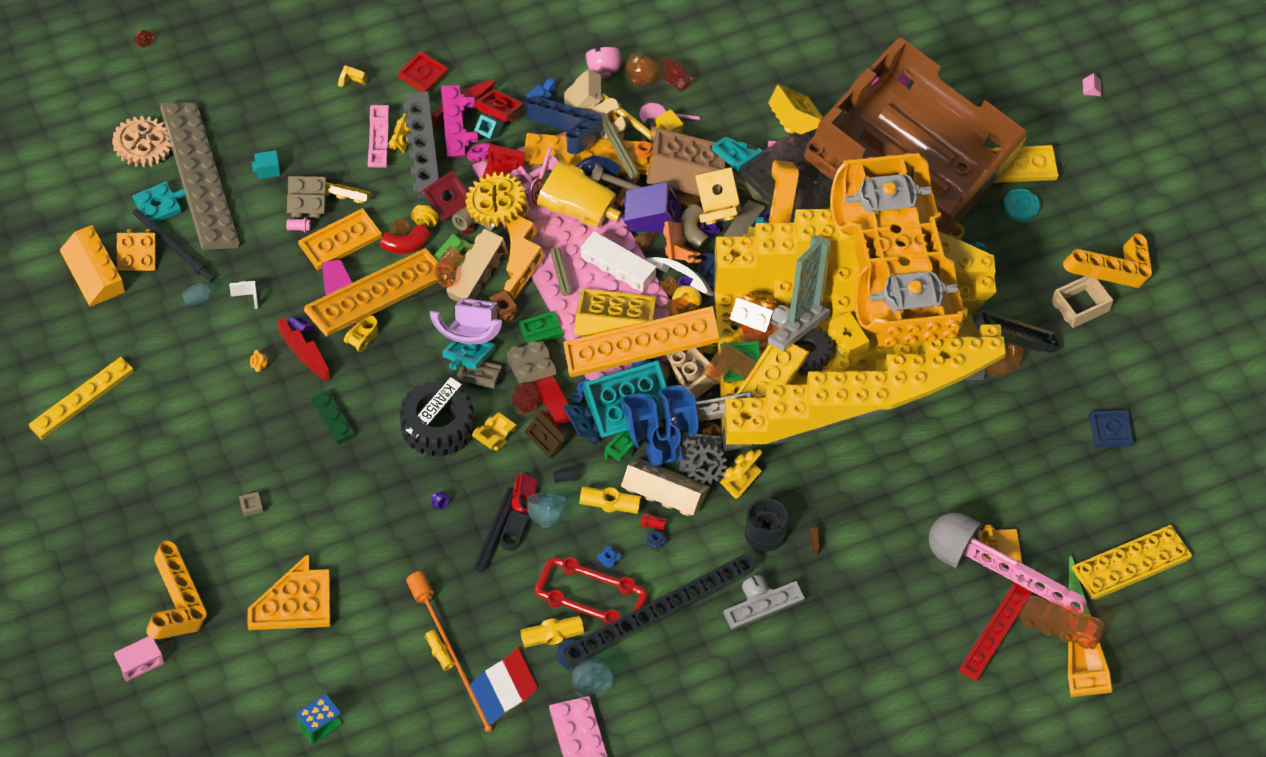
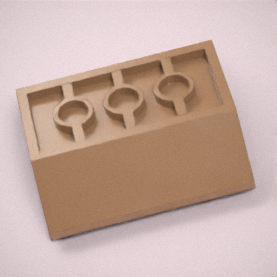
(680, 158)

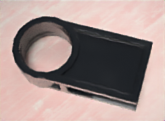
(514, 527)

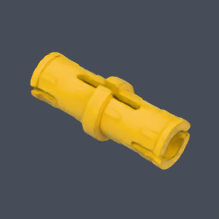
(439, 650)

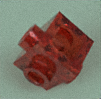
(525, 398)

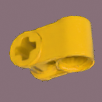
(360, 335)

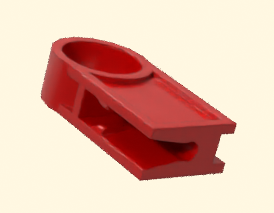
(523, 489)

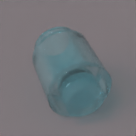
(196, 294)

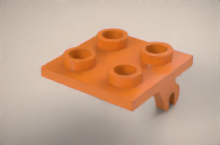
(675, 245)

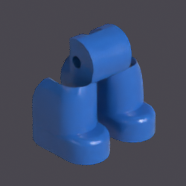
(642, 422)

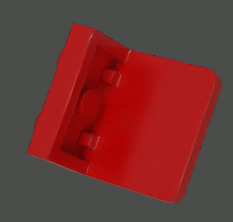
(503, 160)

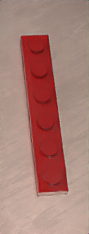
(995, 632)

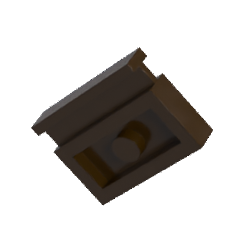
(546, 434)

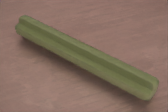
(621, 150)

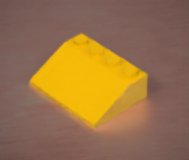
(608, 310)

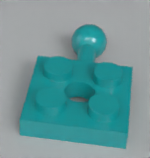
(163, 194)

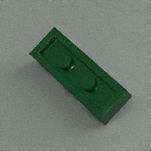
(332, 417)

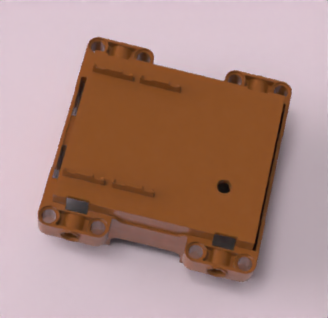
(921, 120)

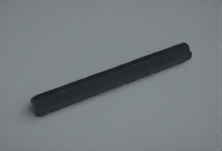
(494, 531)

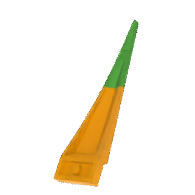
(1086, 667)

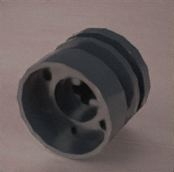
(766, 525)

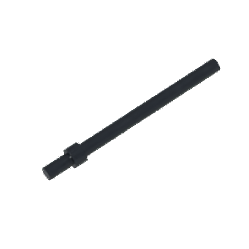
(197, 266)

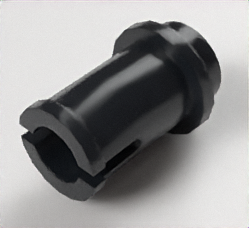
(565, 475)

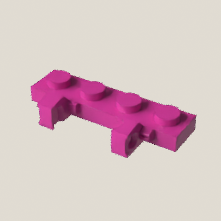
(455, 135)

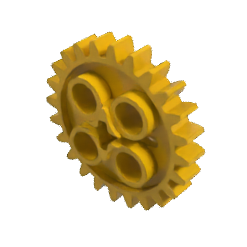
(482, 198)

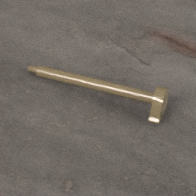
(597, 174)

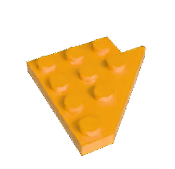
(294, 601)

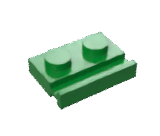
(541, 328)

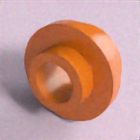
(643, 149)

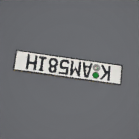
(437, 402)

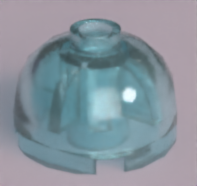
(547, 509)
(591, 678)

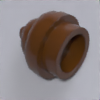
(711, 429)

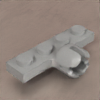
(791, 332)
(762, 601)

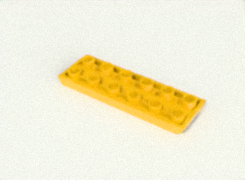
(1131, 562)

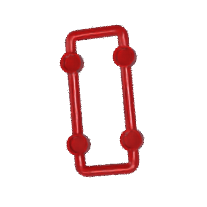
(570, 567)

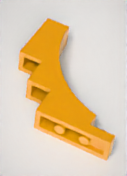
(524, 254)

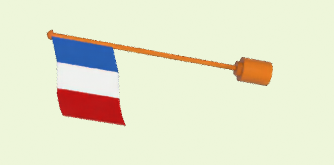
(496, 688)

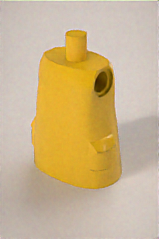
(577, 196)

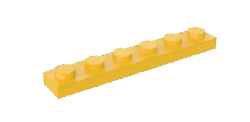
(81, 398)

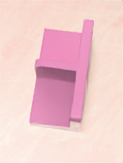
(139, 658)

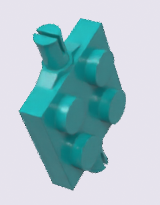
(468, 354)

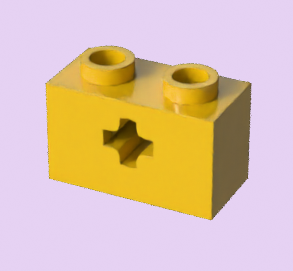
(848, 336)

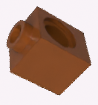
(504, 301)

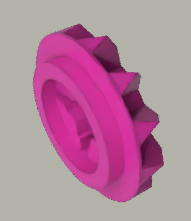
(478, 152)

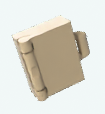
(585, 91)

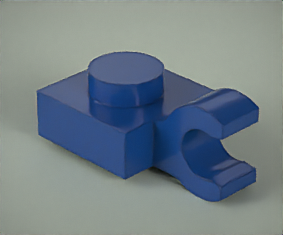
(543, 92)

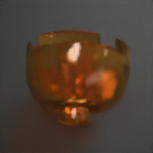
(641, 71)

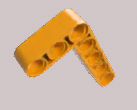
(784, 193)
(1130, 271)
(189, 608)

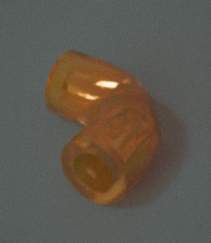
(445, 267)
(1009, 363)

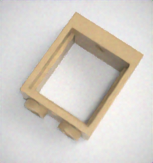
(1096, 292)

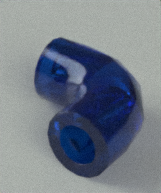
(609, 166)

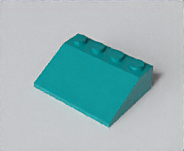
(606, 393)

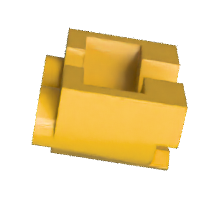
(494, 432)

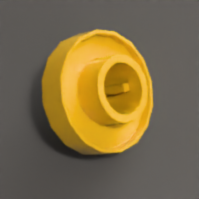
(425, 216)

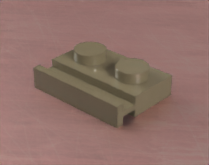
(485, 375)

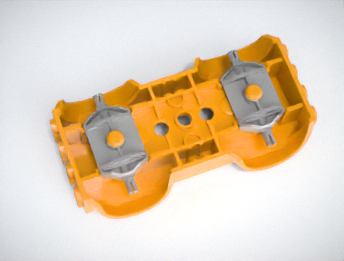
(889, 298)

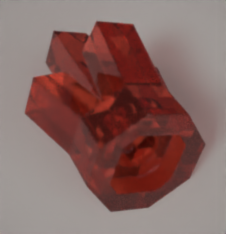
(676, 75)

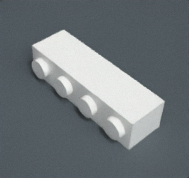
(618, 261)

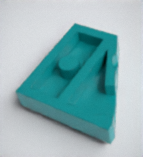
(735, 152)

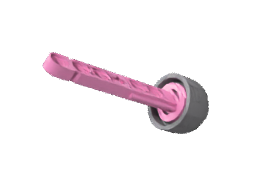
(954, 538)

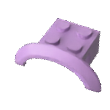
(474, 322)

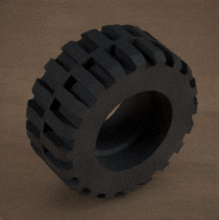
(437, 439)

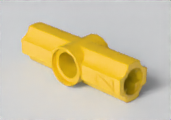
(620, 502)
(552, 631)

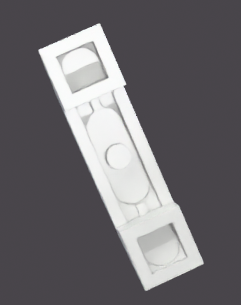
(698, 282)

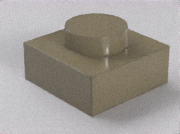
(250, 504)

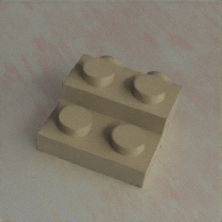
(306, 196)
(530, 362)

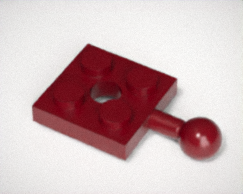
(447, 208)

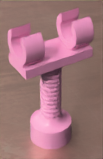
(520, 173)

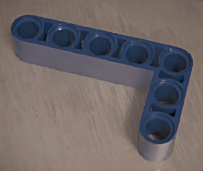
(582, 125)

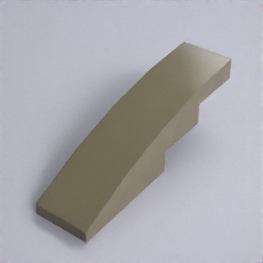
(744, 219)

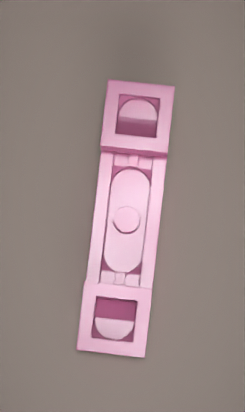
(378, 136)

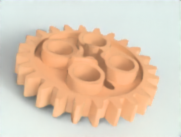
(142, 141)

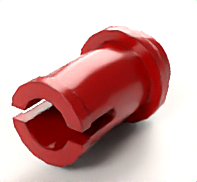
(652, 522)

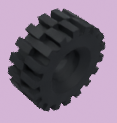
(821, 355)

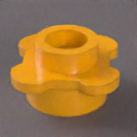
(258, 361)

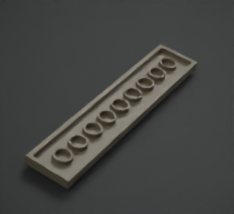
(199, 176)

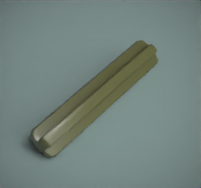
(561, 272)

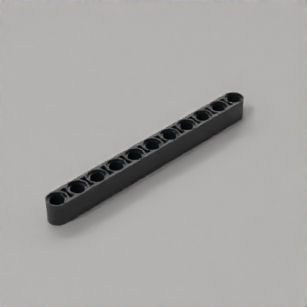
(652, 616)

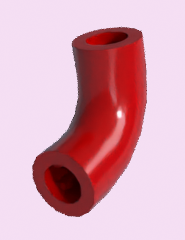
(405, 244)

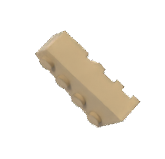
(477, 266)
(688, 370)

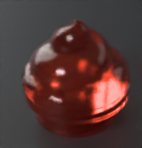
(143, 38)

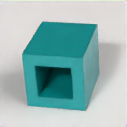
(489, 126)
(266, 164)

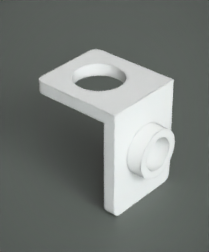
(244, 288)

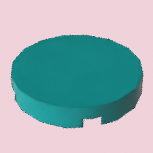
(1021, 205)

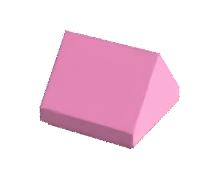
(1092, 85)

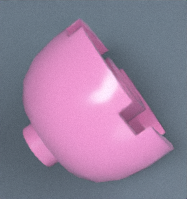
(605, 61)

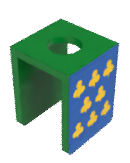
(318, 719)

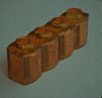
(1062, 622)

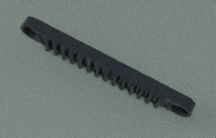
(1020, 333)

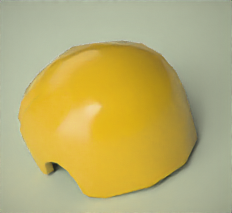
(687, 294)

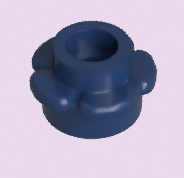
(655, 544)

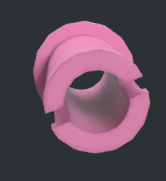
(299, 224)

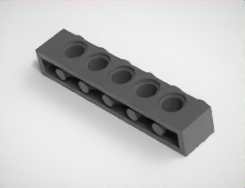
(420, 103)

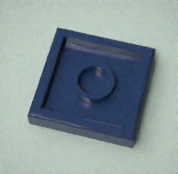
(1111, 428)

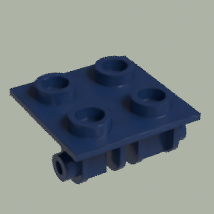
(583, 422)

